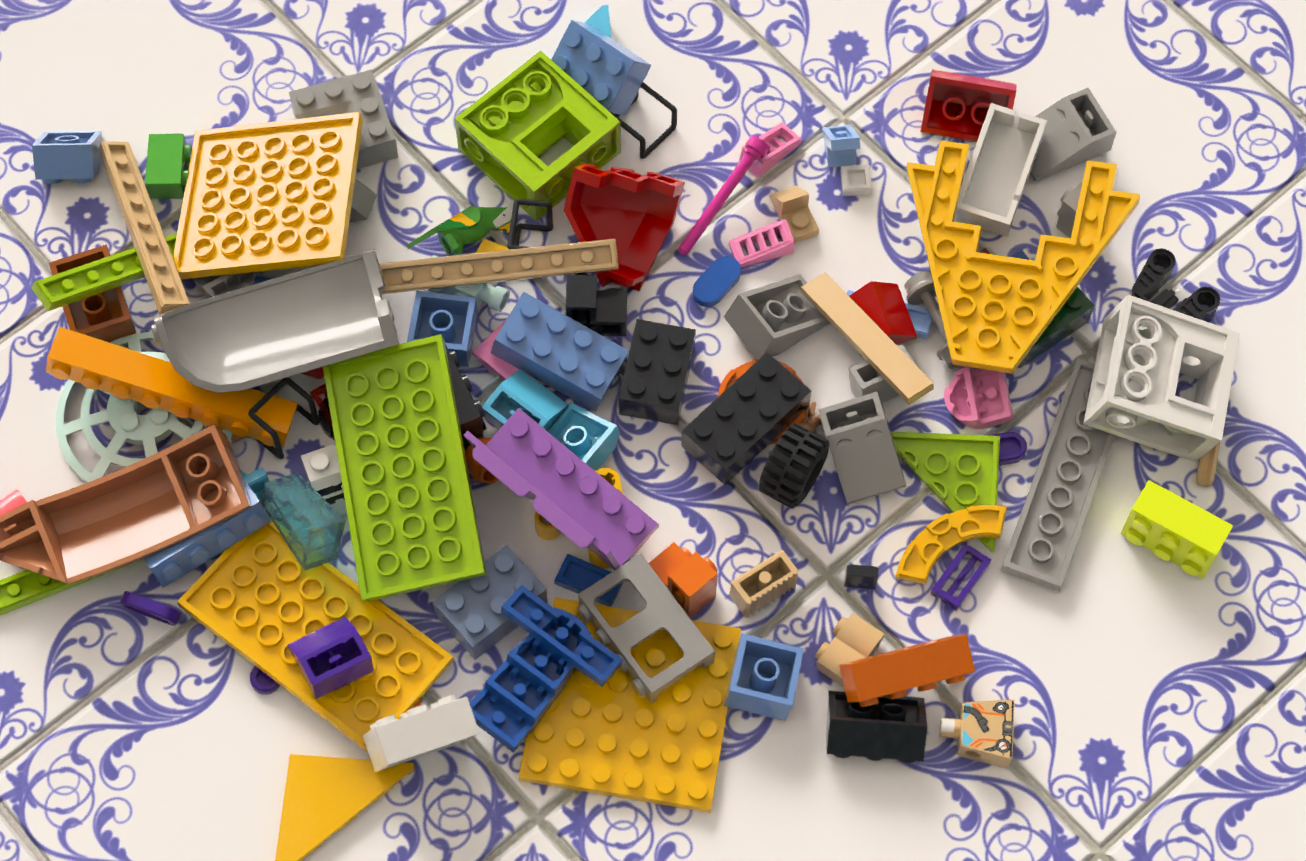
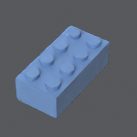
(559, 351)

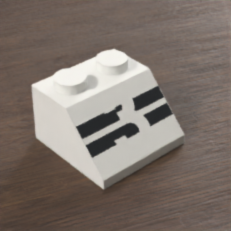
(325, 477)

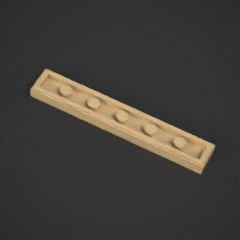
(867, 338)

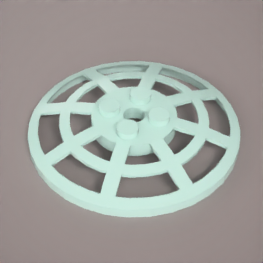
(124, 420)

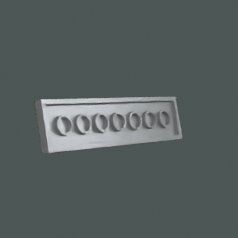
(1060, 489)

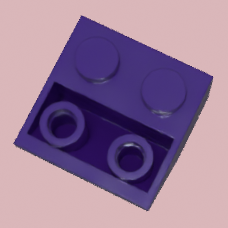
(331, 657)

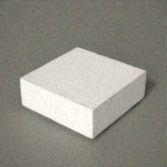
(856, 180)

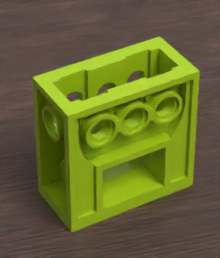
(524, 120)

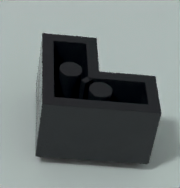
(597, 309)

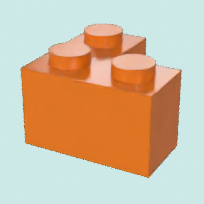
(687, 577)

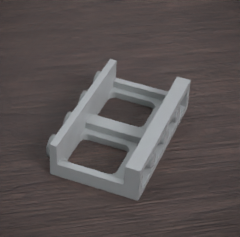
(661, 613)

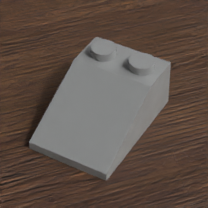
(774, 317)

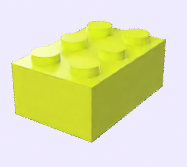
(1175, 529)

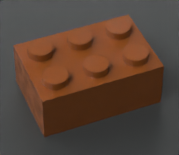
(100, 315)

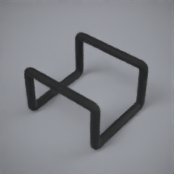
(644, 153)
(514, 233)
(313, 417)

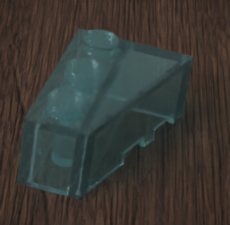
(304, 520)

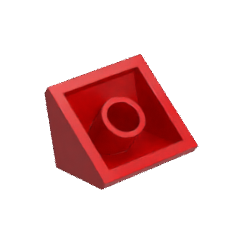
(887, 310)

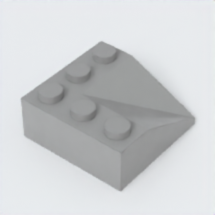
(351, 95)

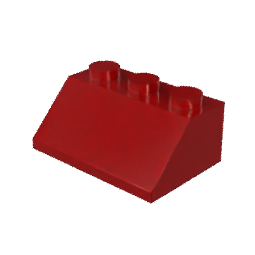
(959, 103)

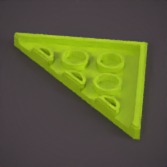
(954, 467)

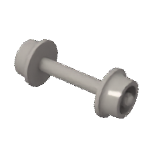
(921, 290)

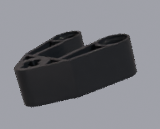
(1153, 278)

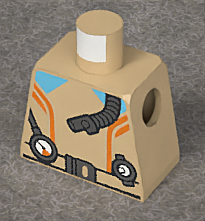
(983, 731)

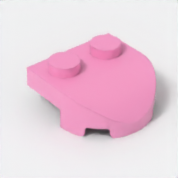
(979, 398)

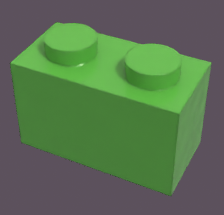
(167, 165)

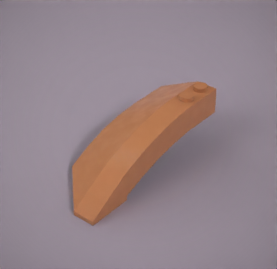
(127, 511)

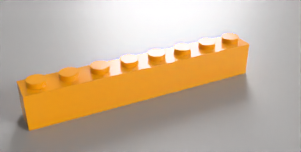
(158, 385)

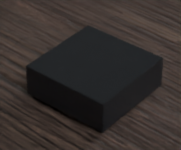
(861, 576)

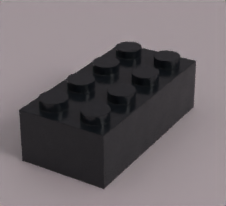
(745, 418)

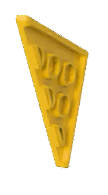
(325, 797)

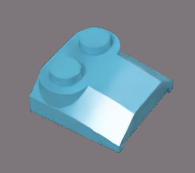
(586, 435)

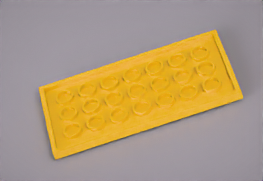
(264, 599)

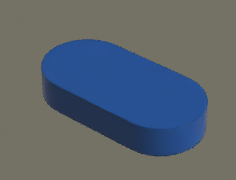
(716, 281)

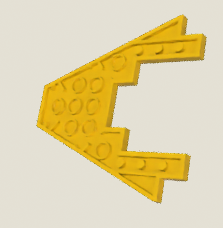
(997, 303)

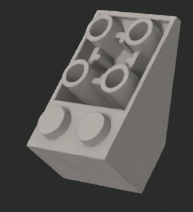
(1073, 133)
(862, 447)

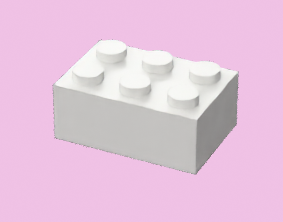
(420, 732)

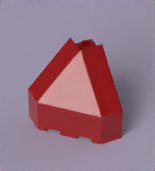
(624, 208)

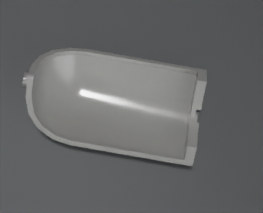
(280, 326)

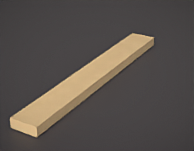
(143, 226)
(499, 266)

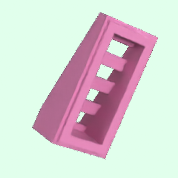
(774, 155)
(766, 253)

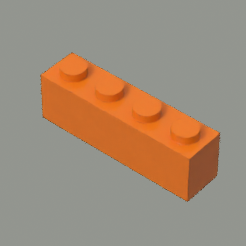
(907, 668)

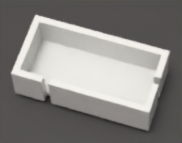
(999, 169)

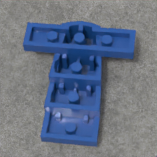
(538, 668)

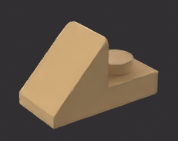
(793, 206)

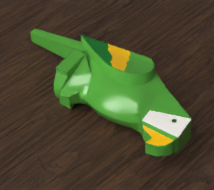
(468, 227)

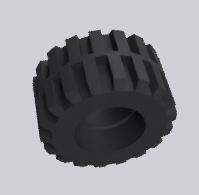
(793, 465)

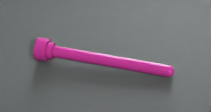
(755, 149)

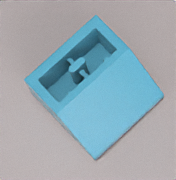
(528, 395)

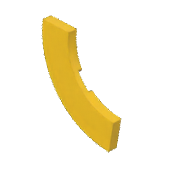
(944, 534)

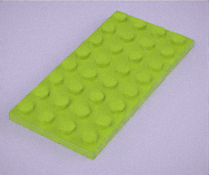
(403, 469)

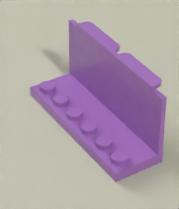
(564, 489)

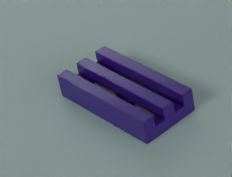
(946, 597)

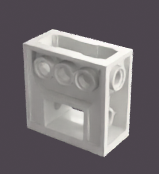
(1139, 372)

